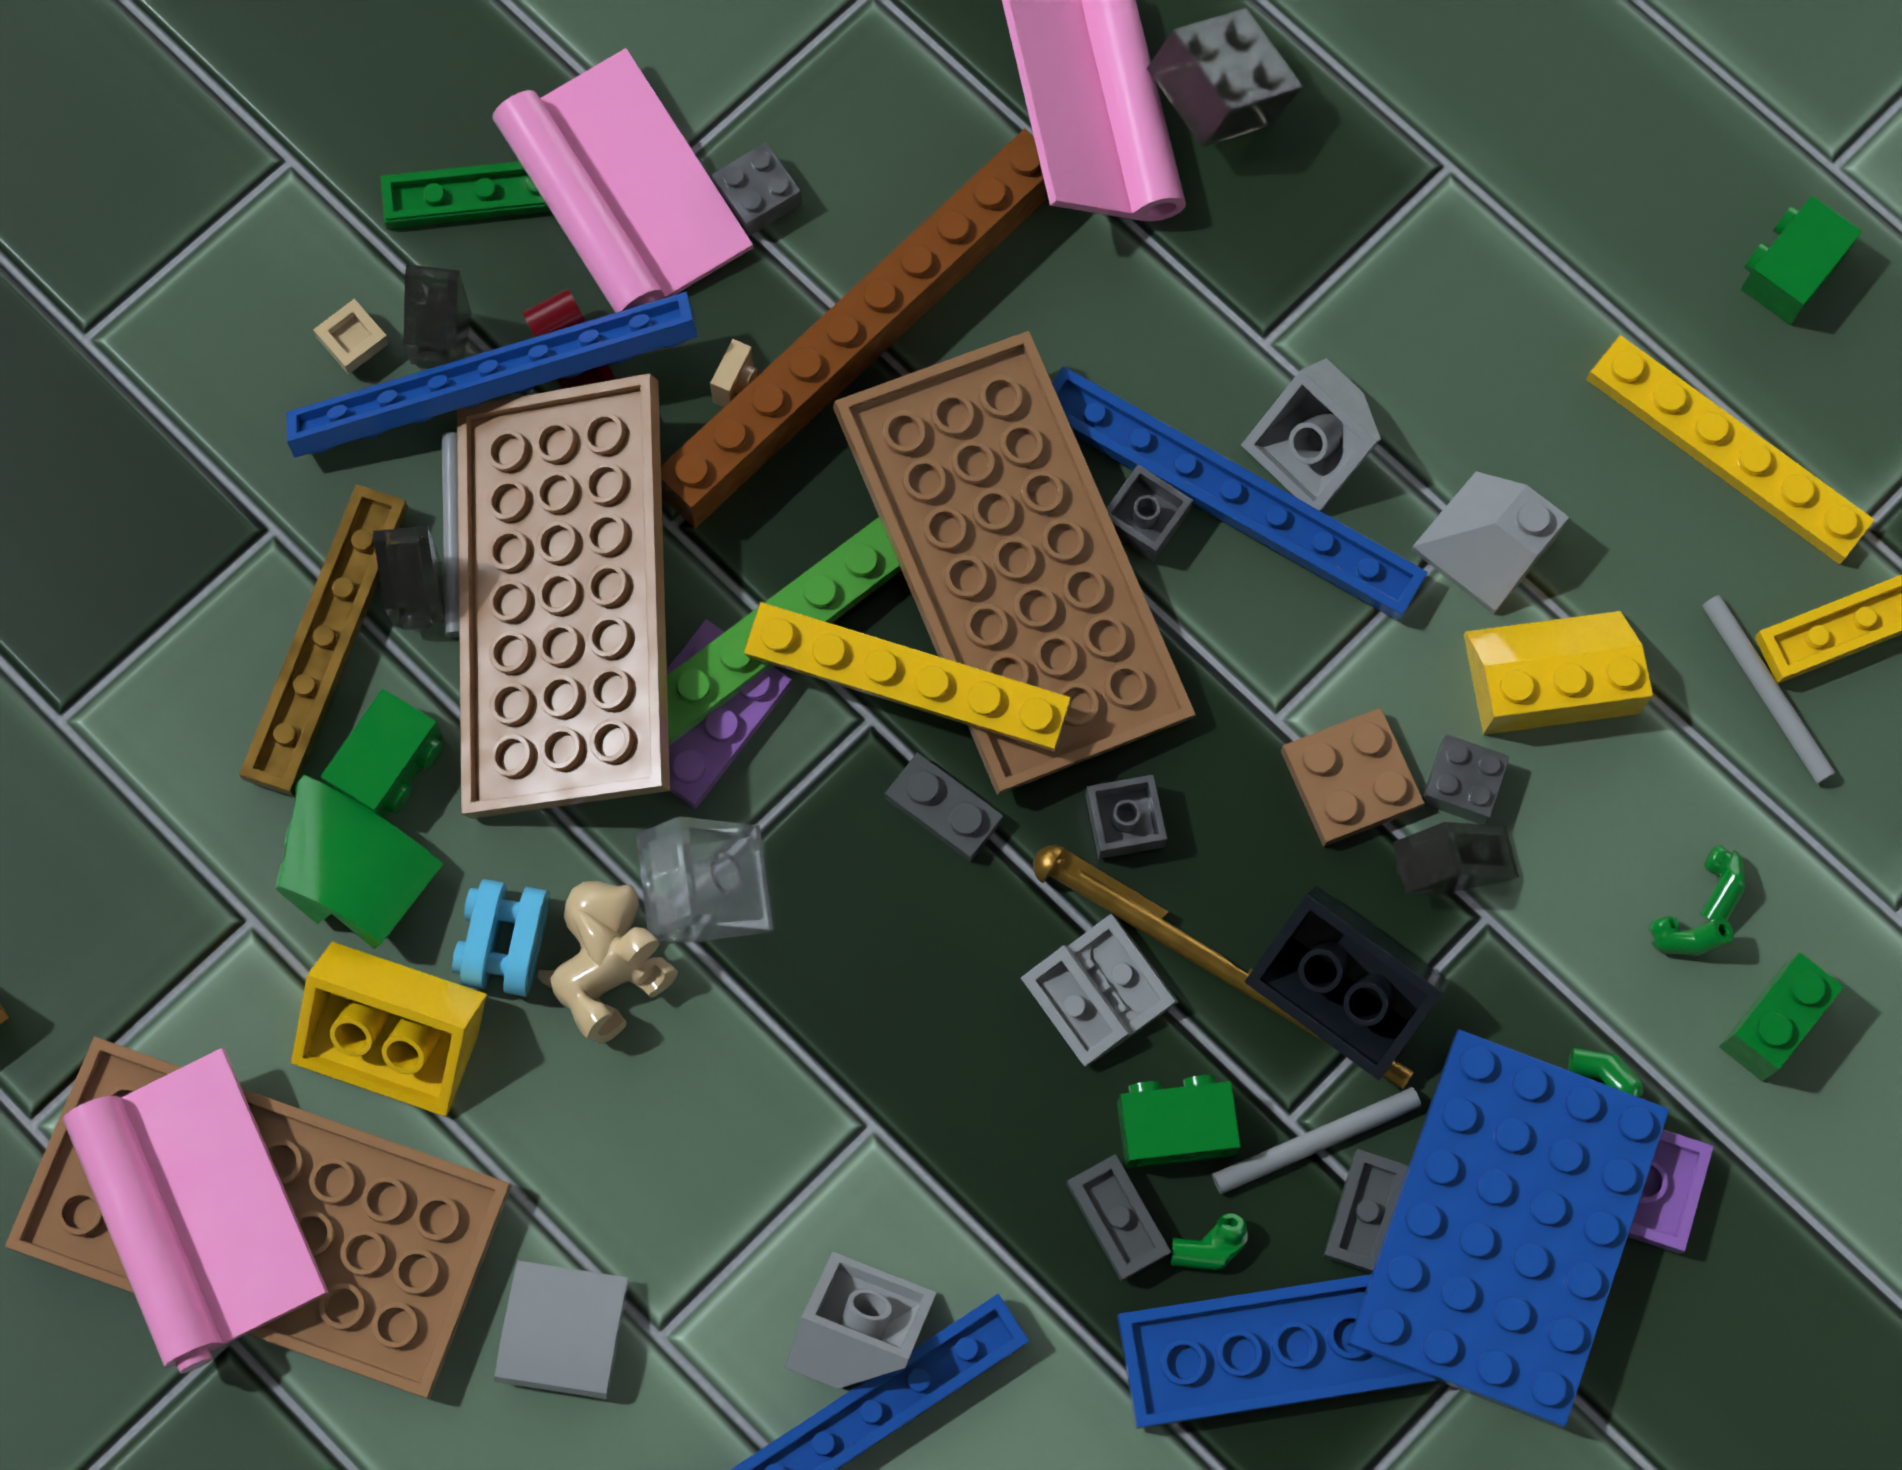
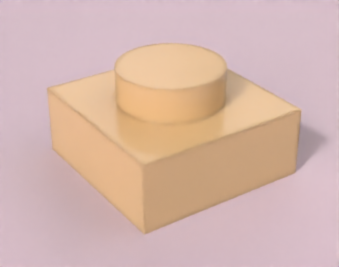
(351, 336)
(733, 373)

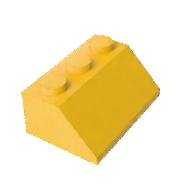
(1557, 672)
(387, 1028)

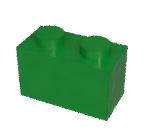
(1800, 259)
(384, 755)
(1781, 1016)
(1177, 1122)

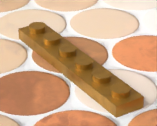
(321, 644)

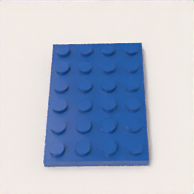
(1509, 1228)

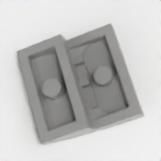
(1099, 990)
(561, 1329)

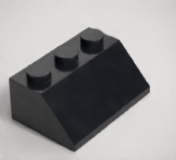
(1347, 982)

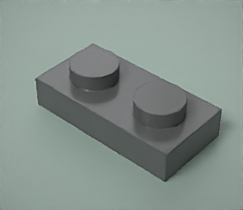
(943, 807)
(1364, 1210)
(1118, 1217)

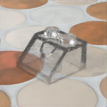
(703, 880)

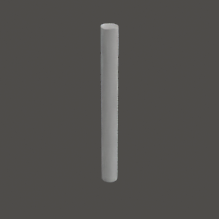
(450, 533)
(1768, 689)
(1316, 1140)

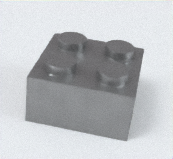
(757, 189)
(1147, 512)
(1465, 779)
(1125, 816)

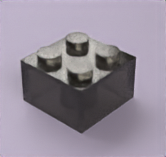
(1224, 77)

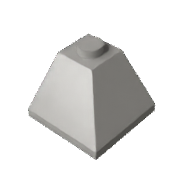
(1315, 434)
(1490, 537)
(858, 1324)

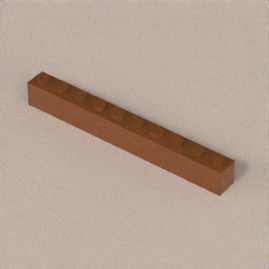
(854, 332)

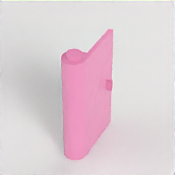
(1095, 107)
(622, 183)
(195, 1209)

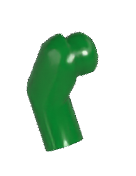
(1730, 882)
(1690, 942)
(1605, 1067)
(1215, 1249)

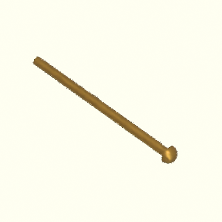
(1148, 918)

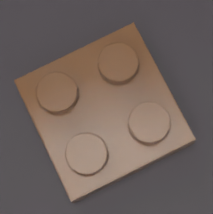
(1352, 777)

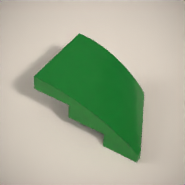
(350, 863)

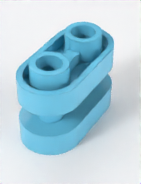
(478, 956)

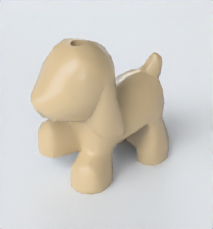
(608, 957)

